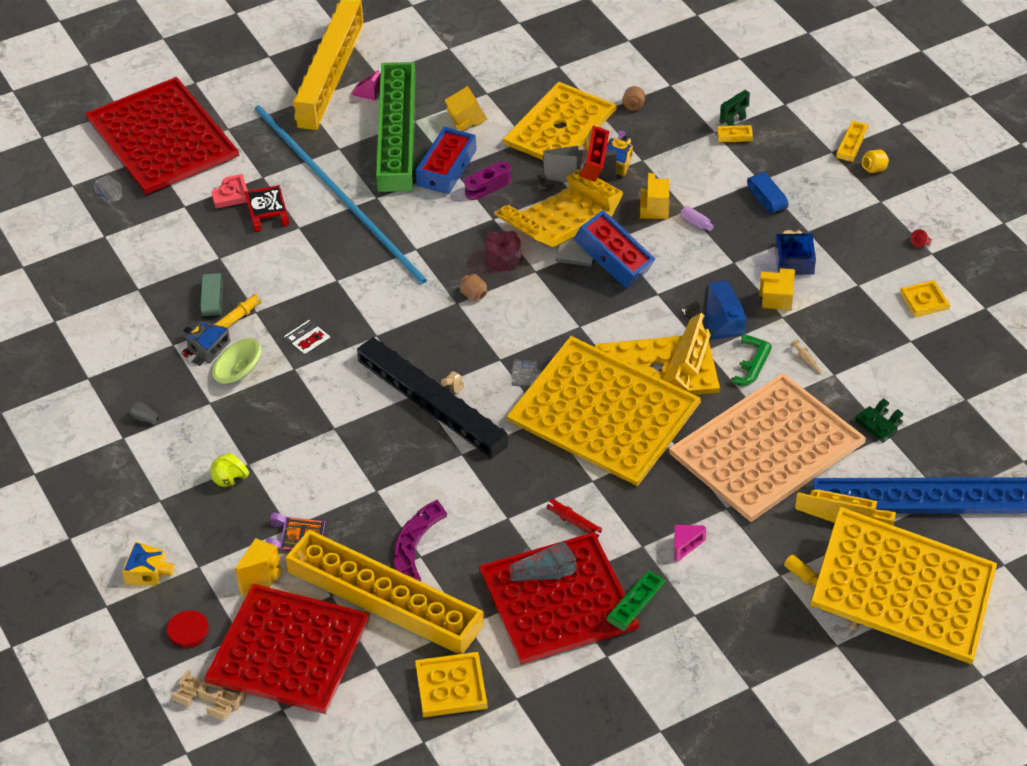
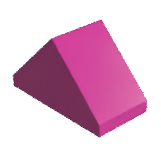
(368, 87)
(687, 539)

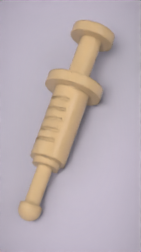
(803, 352)

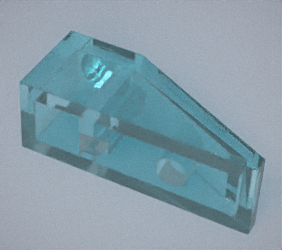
(546, 564)

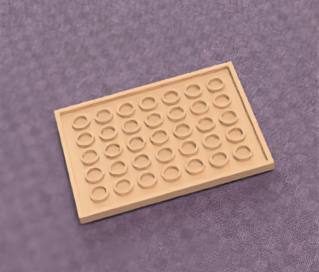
(767, 446)

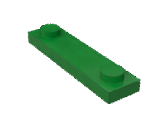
(635, 600)

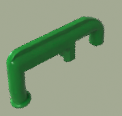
(758, 362)

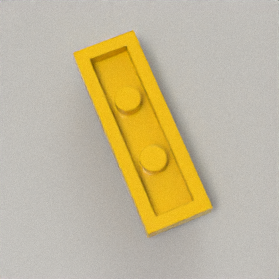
(852, 141)

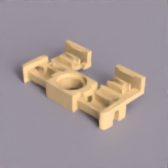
(192, 686)

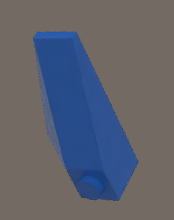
(724, 312)

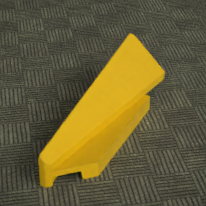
(688, 354)
(826, 506)

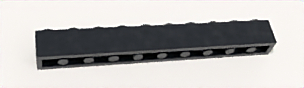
(433, 397)

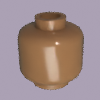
(633, 98)
(473, 287)

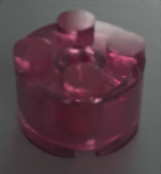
(502, 250)

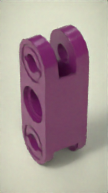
(487, 180)

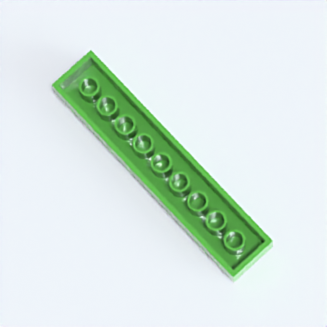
(396, 127)

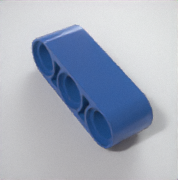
(767, 192)

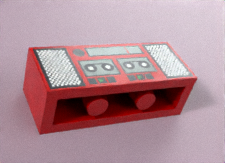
(594, 153)

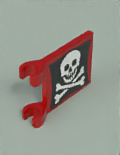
(265, 204)

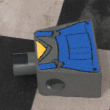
(206, 340)

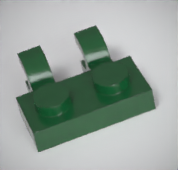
(734, 106)
(878, 425)

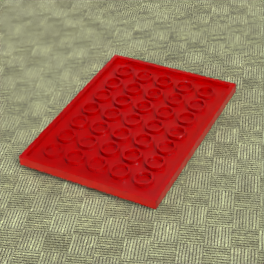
(161, 135)

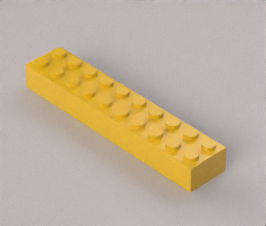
(328, 64)
(385, 592)

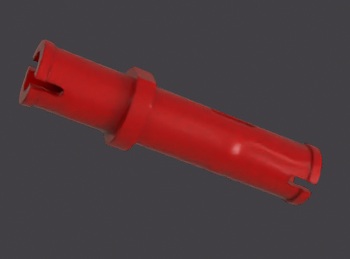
(567, 514)

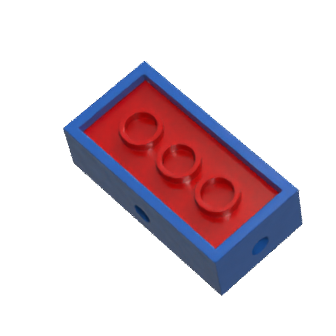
(446, 160)
(614, 249)

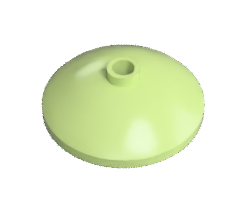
(237, 361)

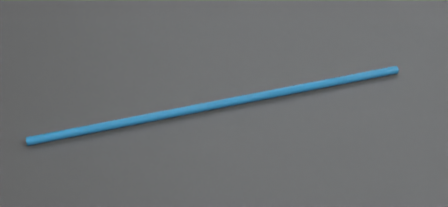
(368, 223)

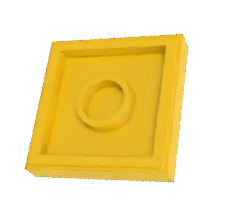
(924, 298)

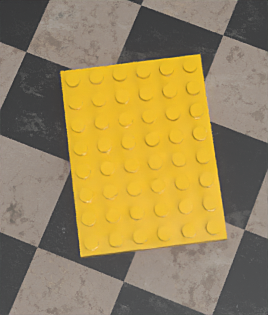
(604, 410)
(904, 585)

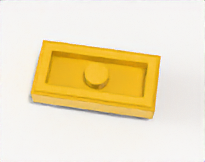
(734, 133)

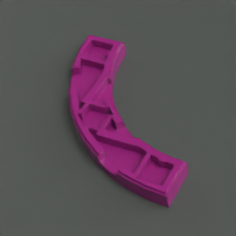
(411, 534)

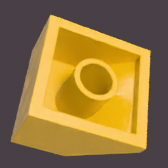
(258, 566)

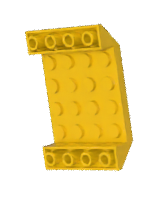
(564, 213)

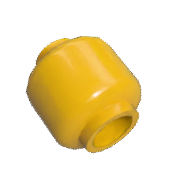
(875, 161)

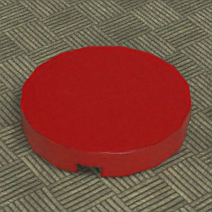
(188, 628)

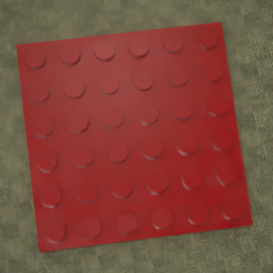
(560, 612)
(288, 648)

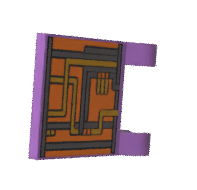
(293, 530)

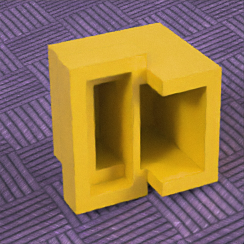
(465, 109)
(655, 199)
(777, 289)

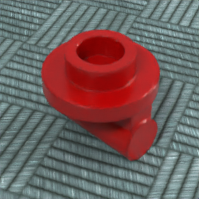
(920, 238)

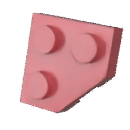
(230, 191)

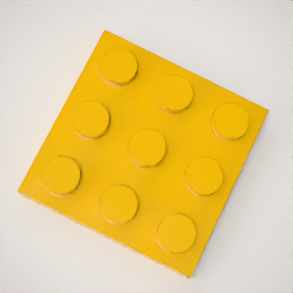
(451, 684)

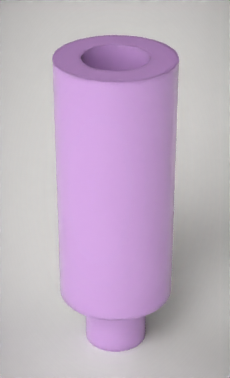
(696, 218)

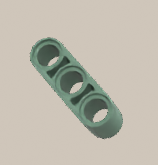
(211, 294)

